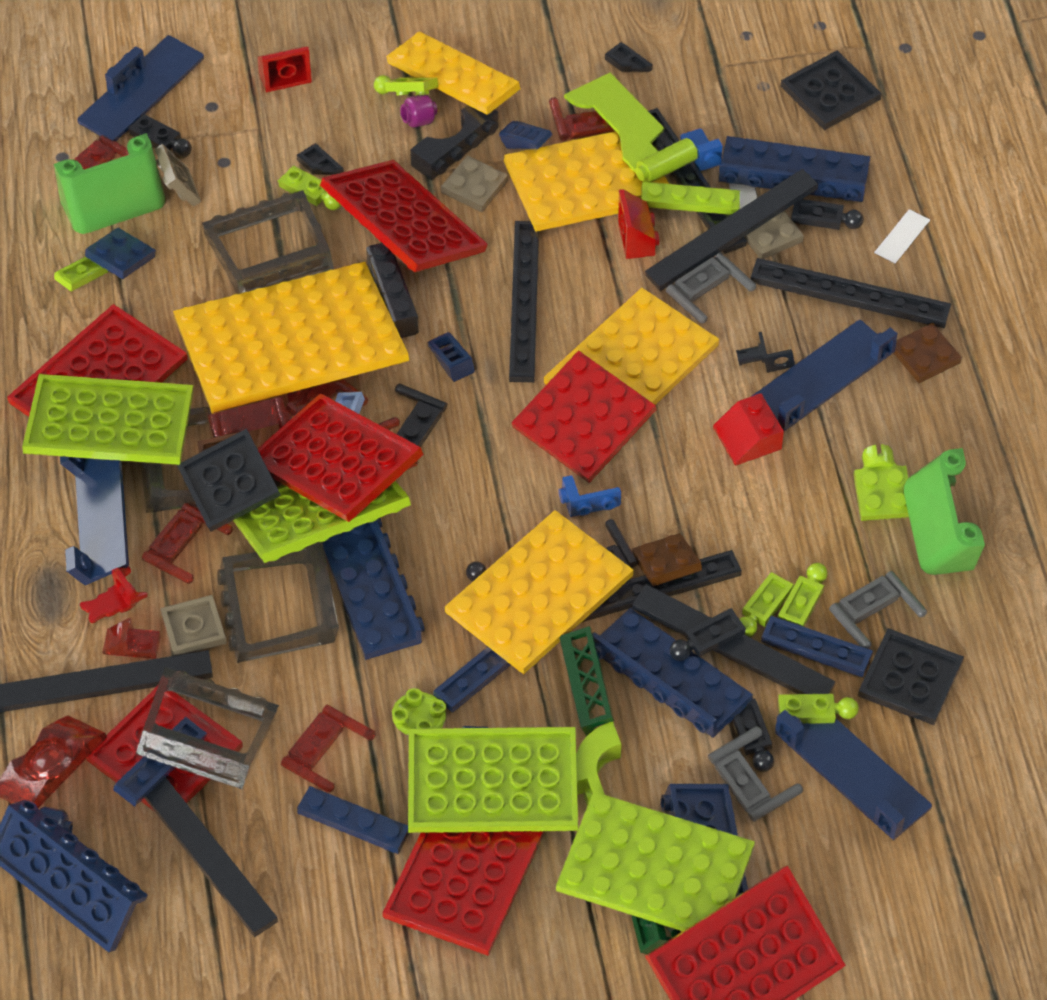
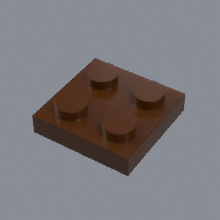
(926, 353)
(667, 559)

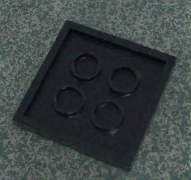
(830, 90)
(228, 480)
(911, 676)

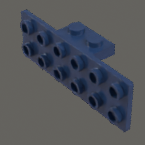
(138, 85)

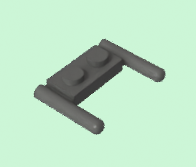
(703, 280)
(870, 600)
(744, 781)

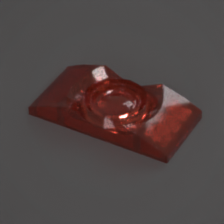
(49, 761)

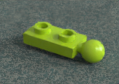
(404, 86)
(298, 180)
(804, 595)
(765, 602)
(817, 707)

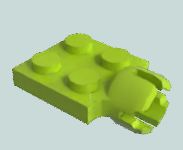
(880, 485)

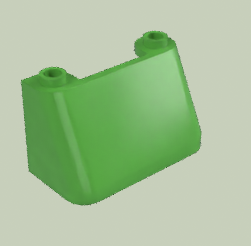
(112, 189)
(938, 537)

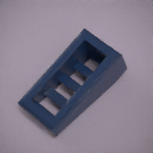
(523, 136)
(452, 358)

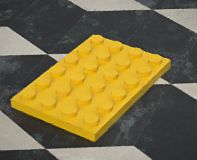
(572, 180)
(646, 346)
(539, 591)

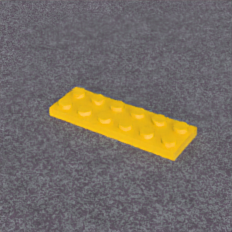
(456, 72)

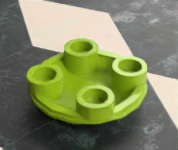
(418, 711)

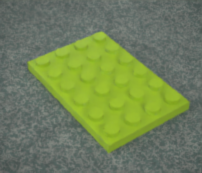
(108, 419)
(296, 522)
(492, 779)
(652, 863)

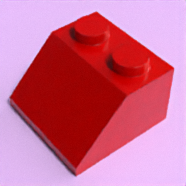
(285, 68)
(636, 226)
(749, 430)

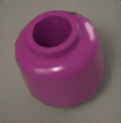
(418, 111)

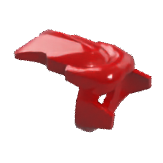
(118, 598)

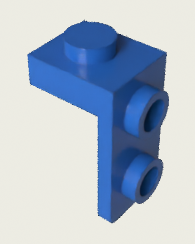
(708, 151)
(587, 503)

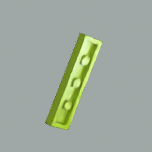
(690, 198)

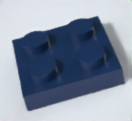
(120, 253)

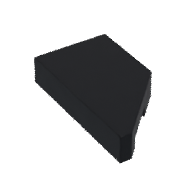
(627, 59)
(318, 161)

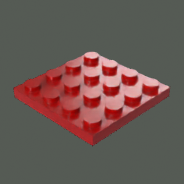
(584, 416)
(118, 751)

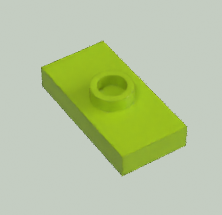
(79, 273)

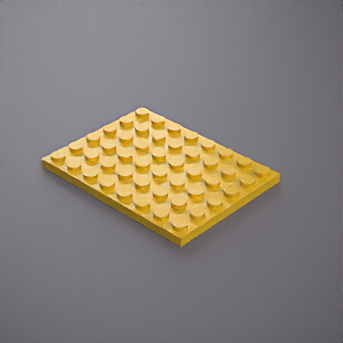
(289, 336)

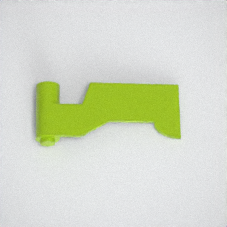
(635, 127)

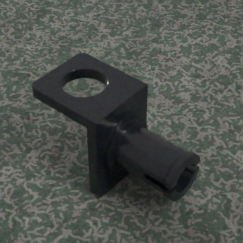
(759, 353)

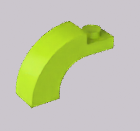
(594, 752)

